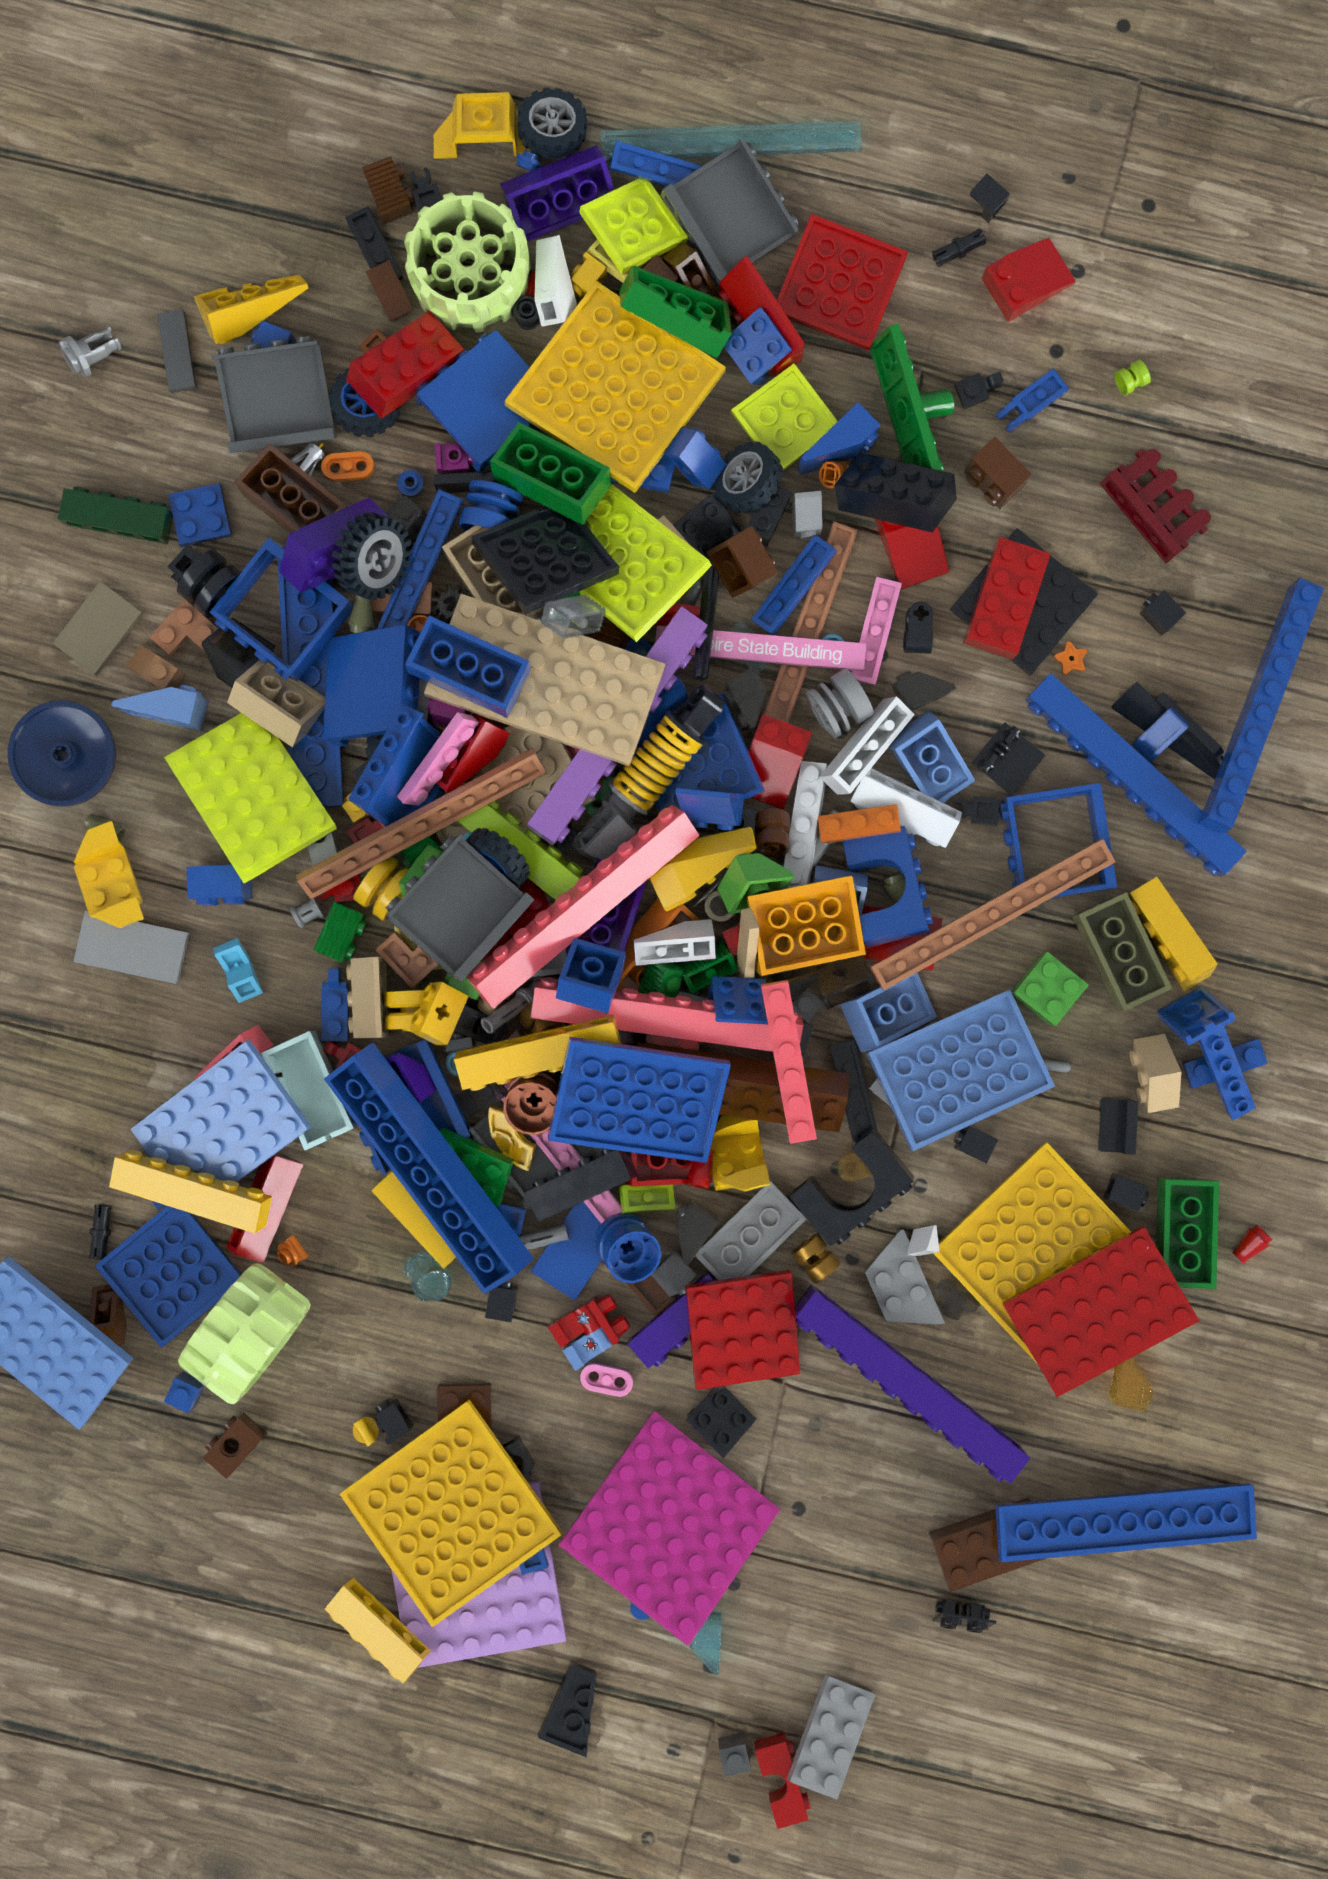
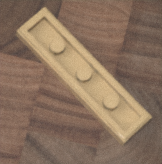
(747, 944)

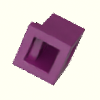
(448, 466)

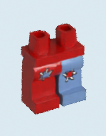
(596, 1325)

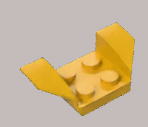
(478, 120)
(107, 878)
(738, 1155)

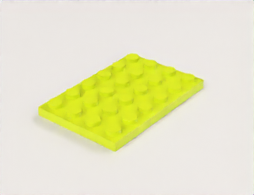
(651, 560)
(250, 795)

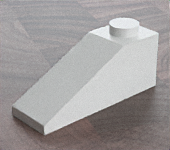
(677, 943)

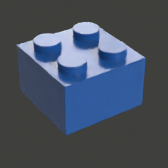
(215, 884)
(590, 975)

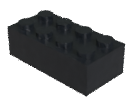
(896, 492)

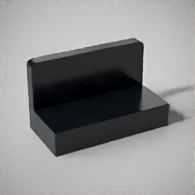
(1118, 1126)

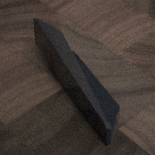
(1193, 744)

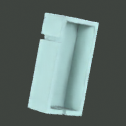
(303, 1072)

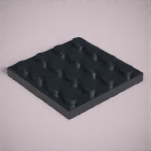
(544, 557)
(1056, 608)

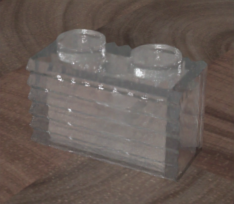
(573, 616)

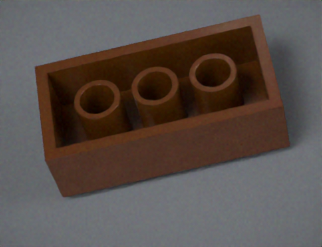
(285, 491)
(970, 1551)

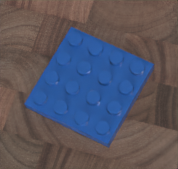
(717, 766)
(169, 1273)

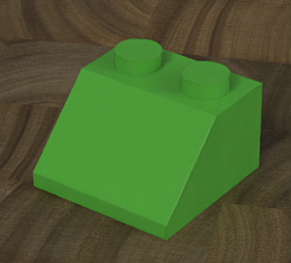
(750, 876)

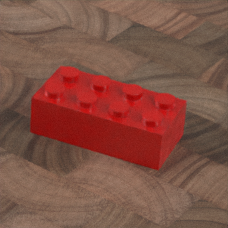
(402, 363)
(1006, 598)

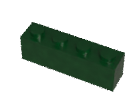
(115, 516)

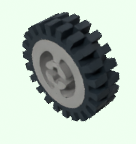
(372, 556)

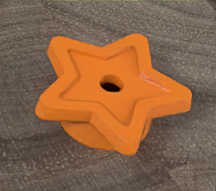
(1077, 654)

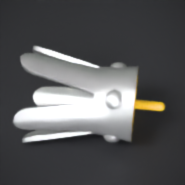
(312, 454)

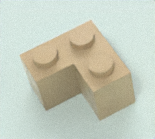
(1157, 1073)

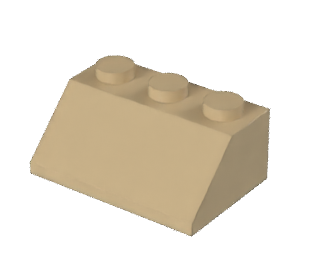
(277, 704)
(367, 997)

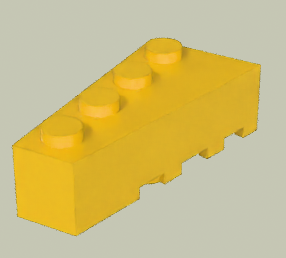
(1172, 934)

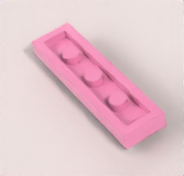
(877, 627)
(438, 759)

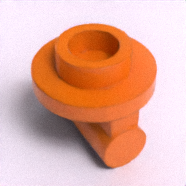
(291, 1251)

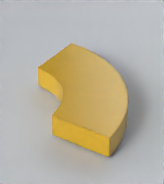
(509, 1140)

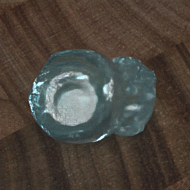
(427, 1277)

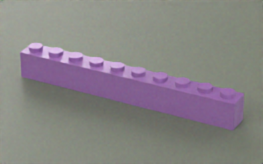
(586, 769)

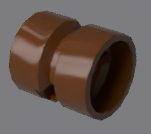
(772, 833)

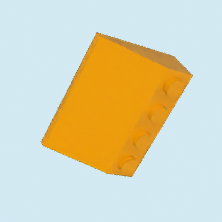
(807, 925)

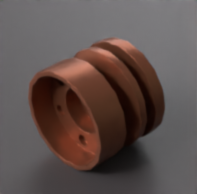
(526, 1111)

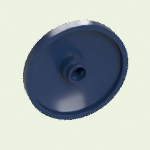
(61, 753)

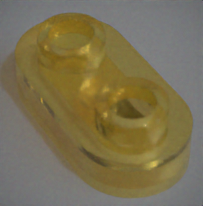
(859, 1172)

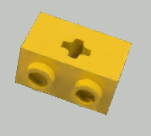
(439, 1025)

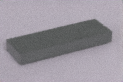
(177, 351)

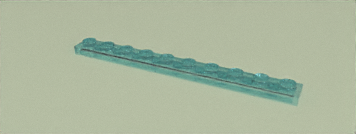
(764, 138)

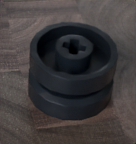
(207, 581)

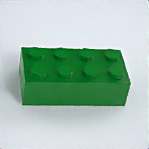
(550, 473)
(1188, 1229)

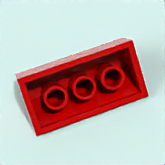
(746, 293)

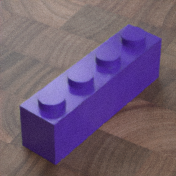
(664, 1331)

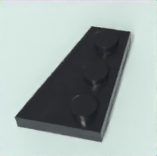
(570, 1712)

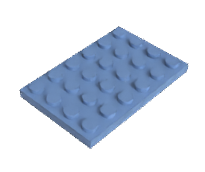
(960, 1070)
(225, 1119)
(54, 1347)

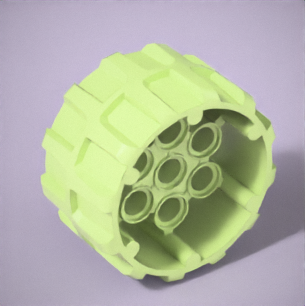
(431, 233)
(244, 1333)

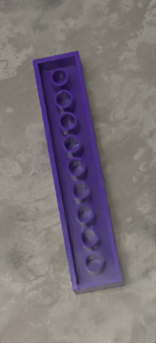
(911, 1384)

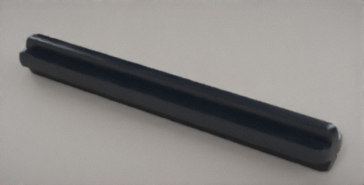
(707, 615)

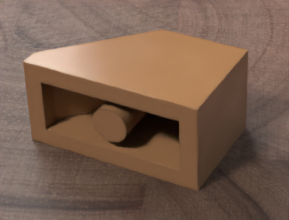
(155, 669)

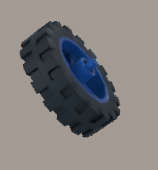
(358, 424)
(500, 855)

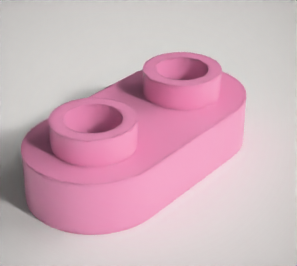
(606, 1381)

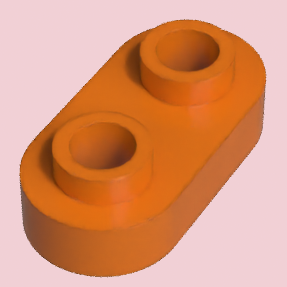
(348, 466)

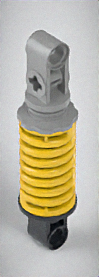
(663, 758)

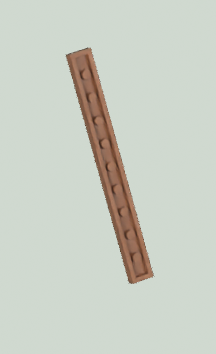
(421, 823)
(992, 914)

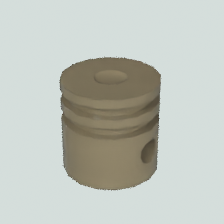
(716, 909)

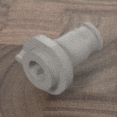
(79, 355)

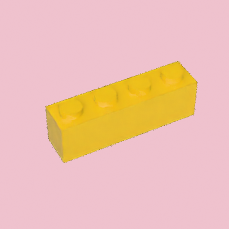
(404, 1208)
(377, 1630)

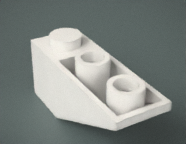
(553, 285)

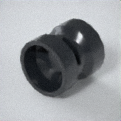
(528, 318)

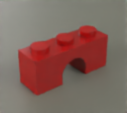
(788, 1802)

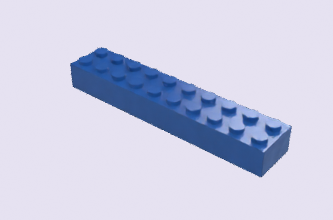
(429, 1168)

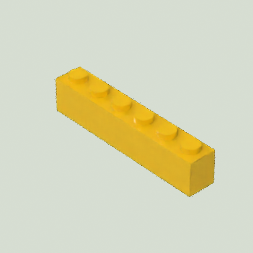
(527, 1054)
(191, 1191)

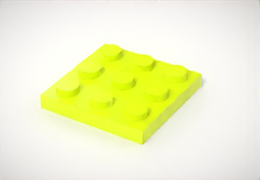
(633, 224)
(785, 416)

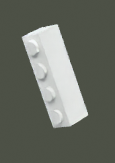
(867, 745)
(916, 810)

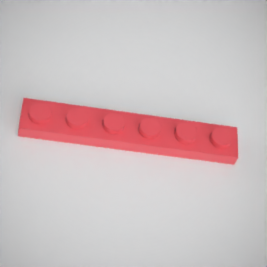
(788, 1061)

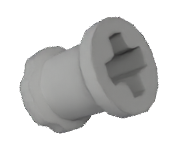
(298, 912)

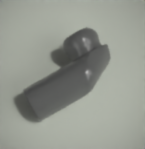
(693, 593)

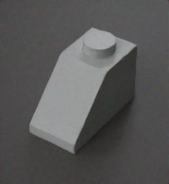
(807, 514)

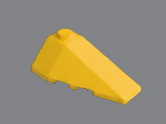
(237, 312)
(699, 864)

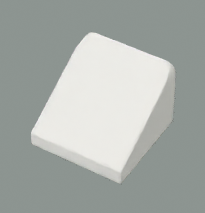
(924, 1241)

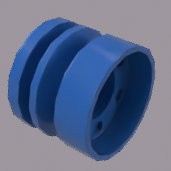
(492, 505)
(627, 1247)

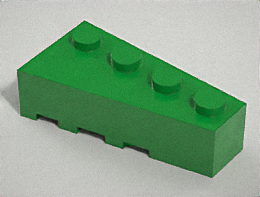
(677, 309)

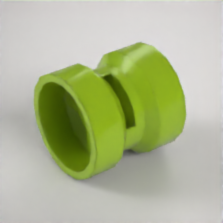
(1132, 377)

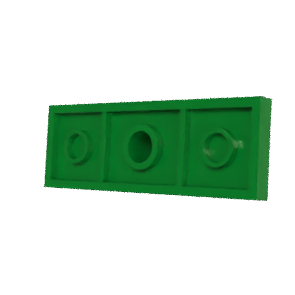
(906, 406)

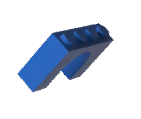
(909, 914)

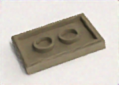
(98, 628)

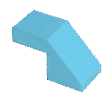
(238, 969)

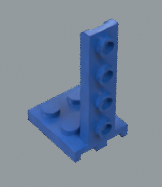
(1202, 1019)

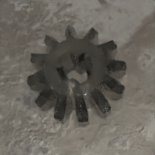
(450, 596)

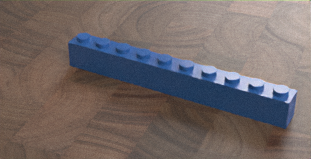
(1261, 706)
(1133, 774)

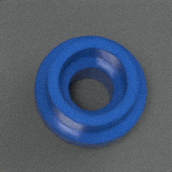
(528, 161)
(413, 490)

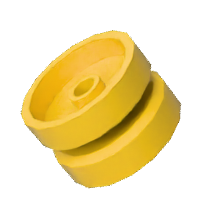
(381, 886)
(408, 1002)

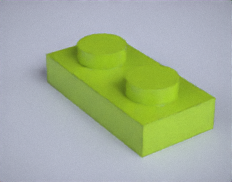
(646, 1198)

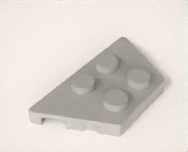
(901, 1285)

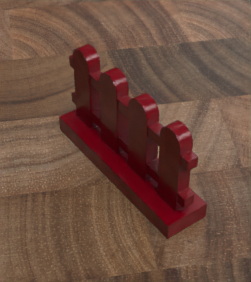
(1142, 511)

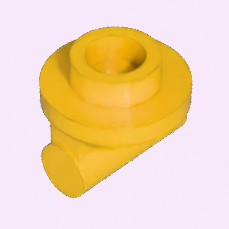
(365, 1430)

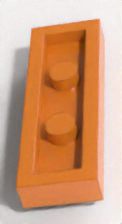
(859, 823)

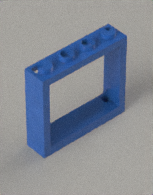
(242, 586)
(1098, 826)

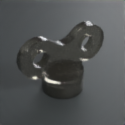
(955, 1300)

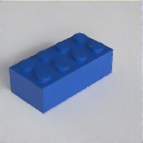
(468, 666)

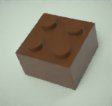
(996, 473)
(742, 562)

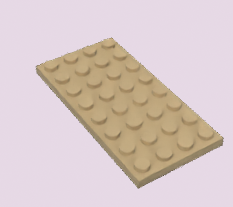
(576, 685)

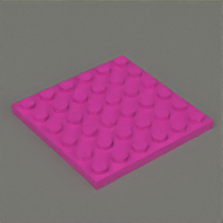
(669, 1528)

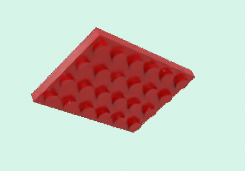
(1100, 1311)

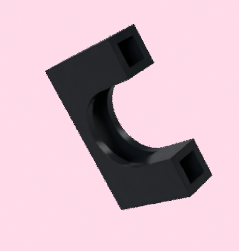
(837, 1220)

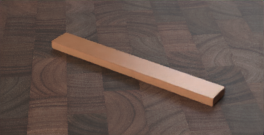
(811, 622)

